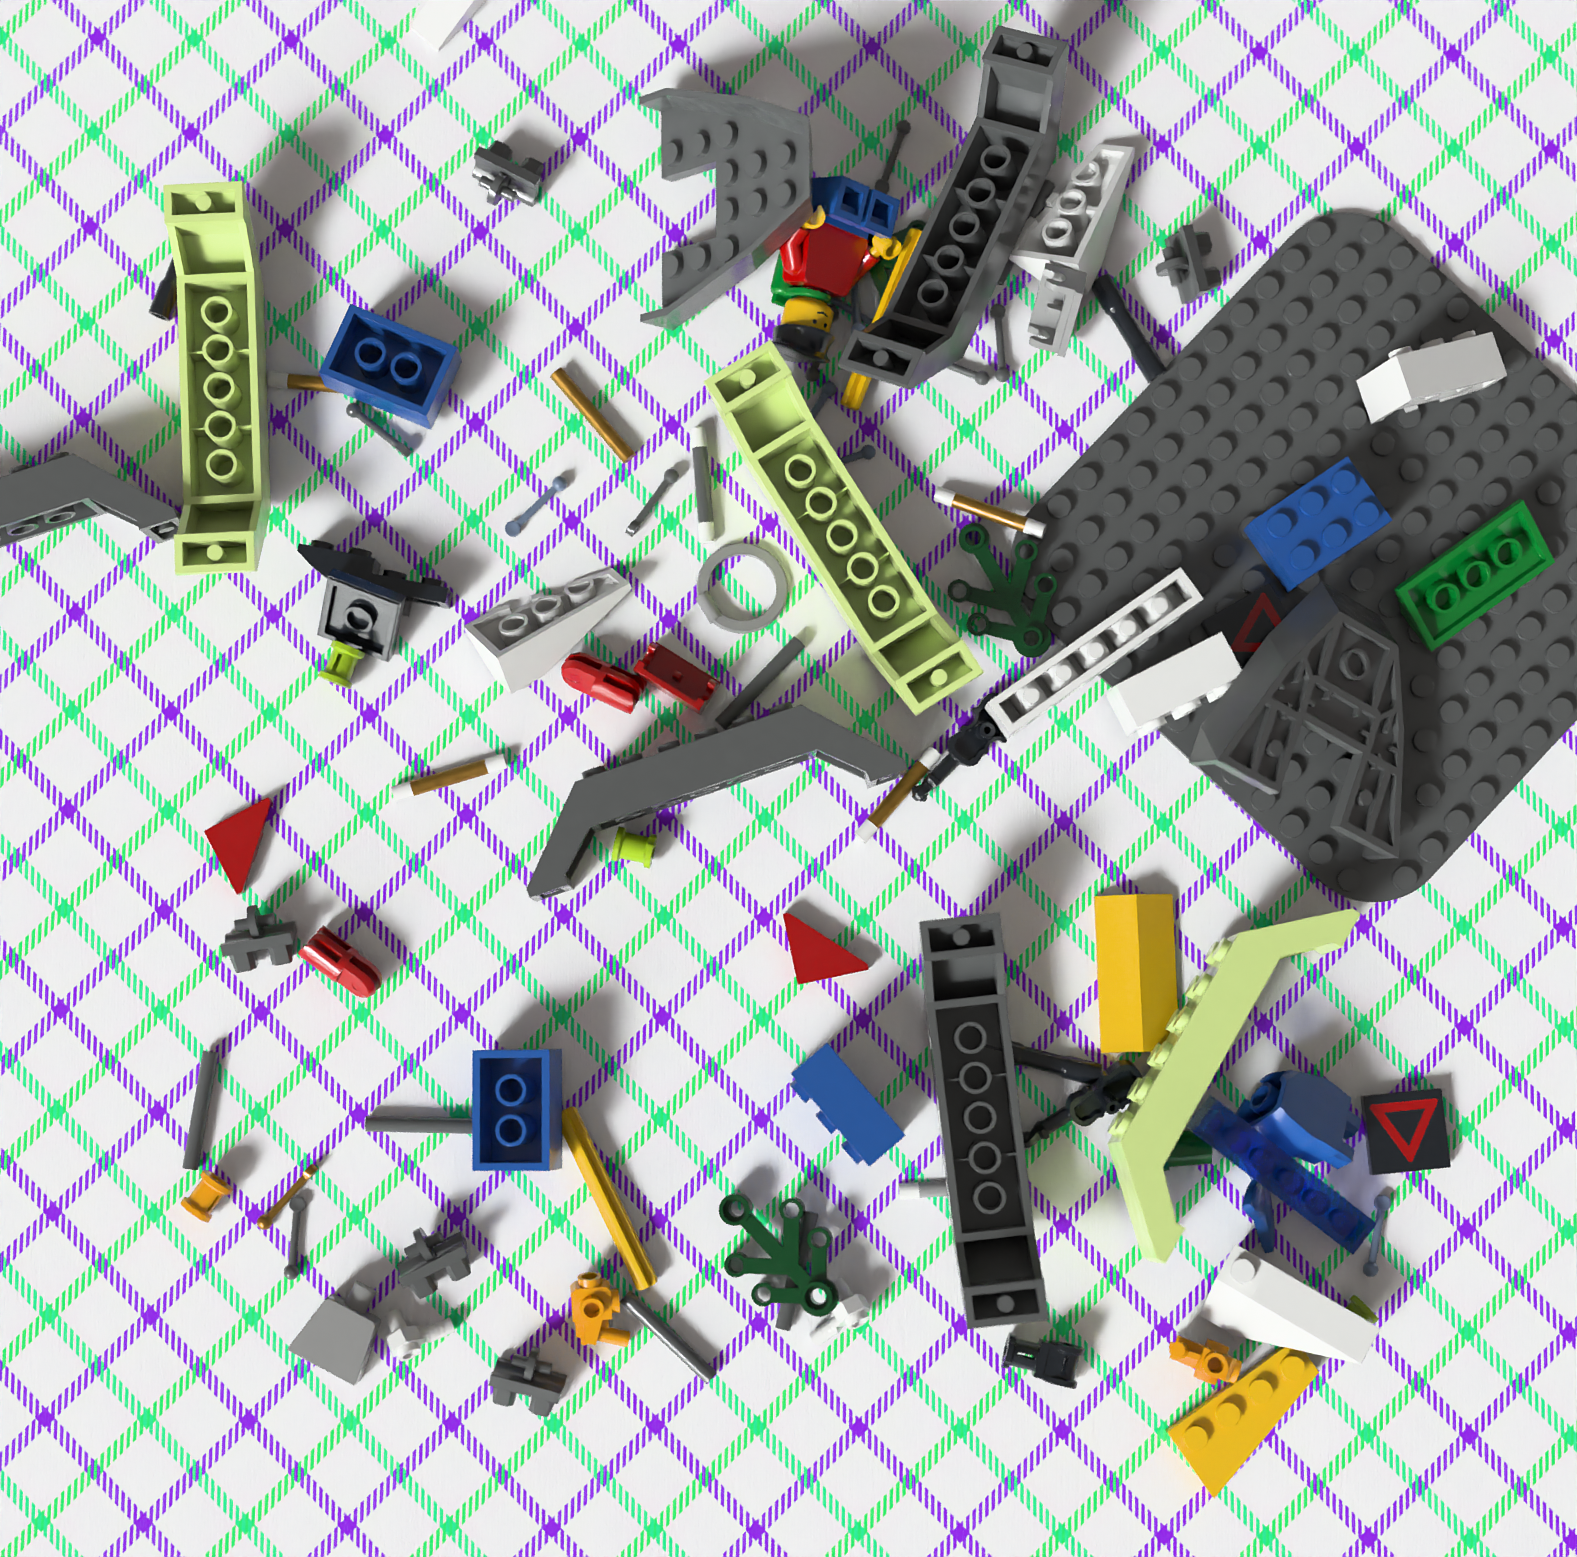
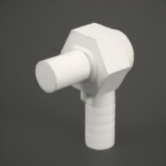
(850, 1311)
(406, 1340)

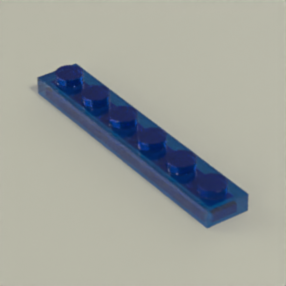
(1281, 1174)

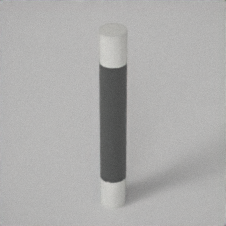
(702, 485)

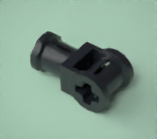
(1046, 1359)

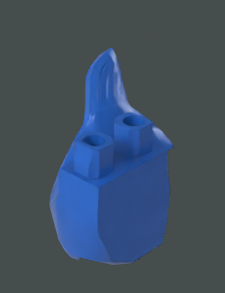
(1304, 1119)

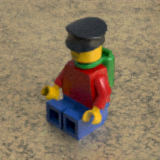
(827, 261)

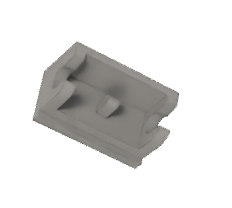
(1056, 308)

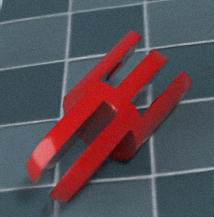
(603, 681)
(341, 963)

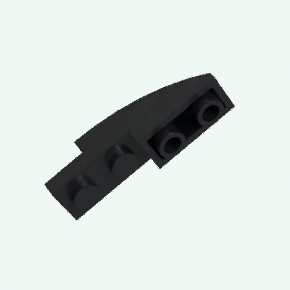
(361, 564)

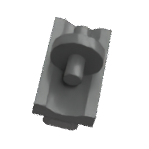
(505, 178)
(1185, 264)
(276, 938)
(431, 1255)
(529, 1378)

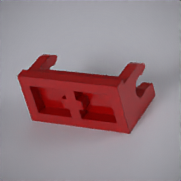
(677, 677)

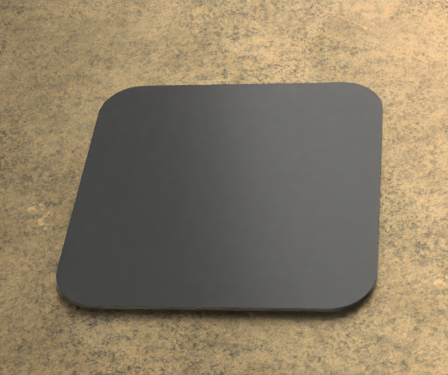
(1255, 416)

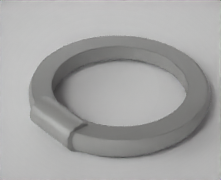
(711, 609)

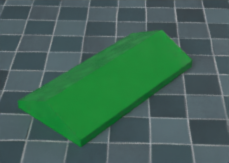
(1473, 575)

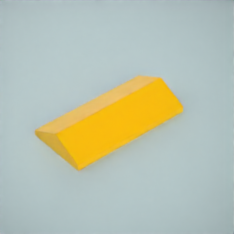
(1135, 970)

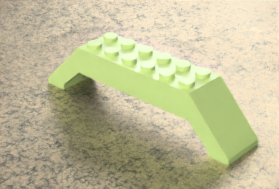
(219, 379)
(839, 531)
(1190, 1059)

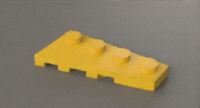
(1237, 1418)

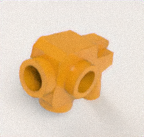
(592, 1307)
(1208, 1360)

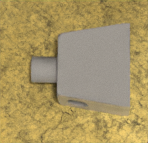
(340, 1334)

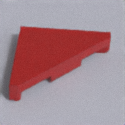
(238, 841)
(816, 955)

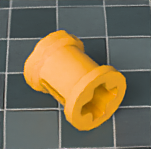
(206, 1196)

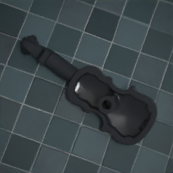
(964, 748)
(1090, 1102)

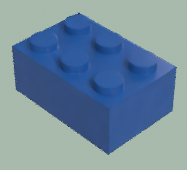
(390, 366)
(1317, 524)
(845, 1105)
(517, 1110)

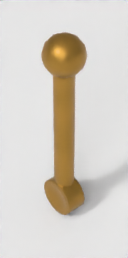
(265, 1221)

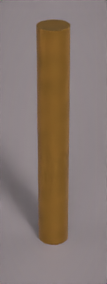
(592, 415)

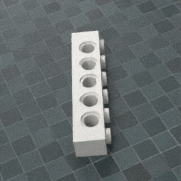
(1093, 653)

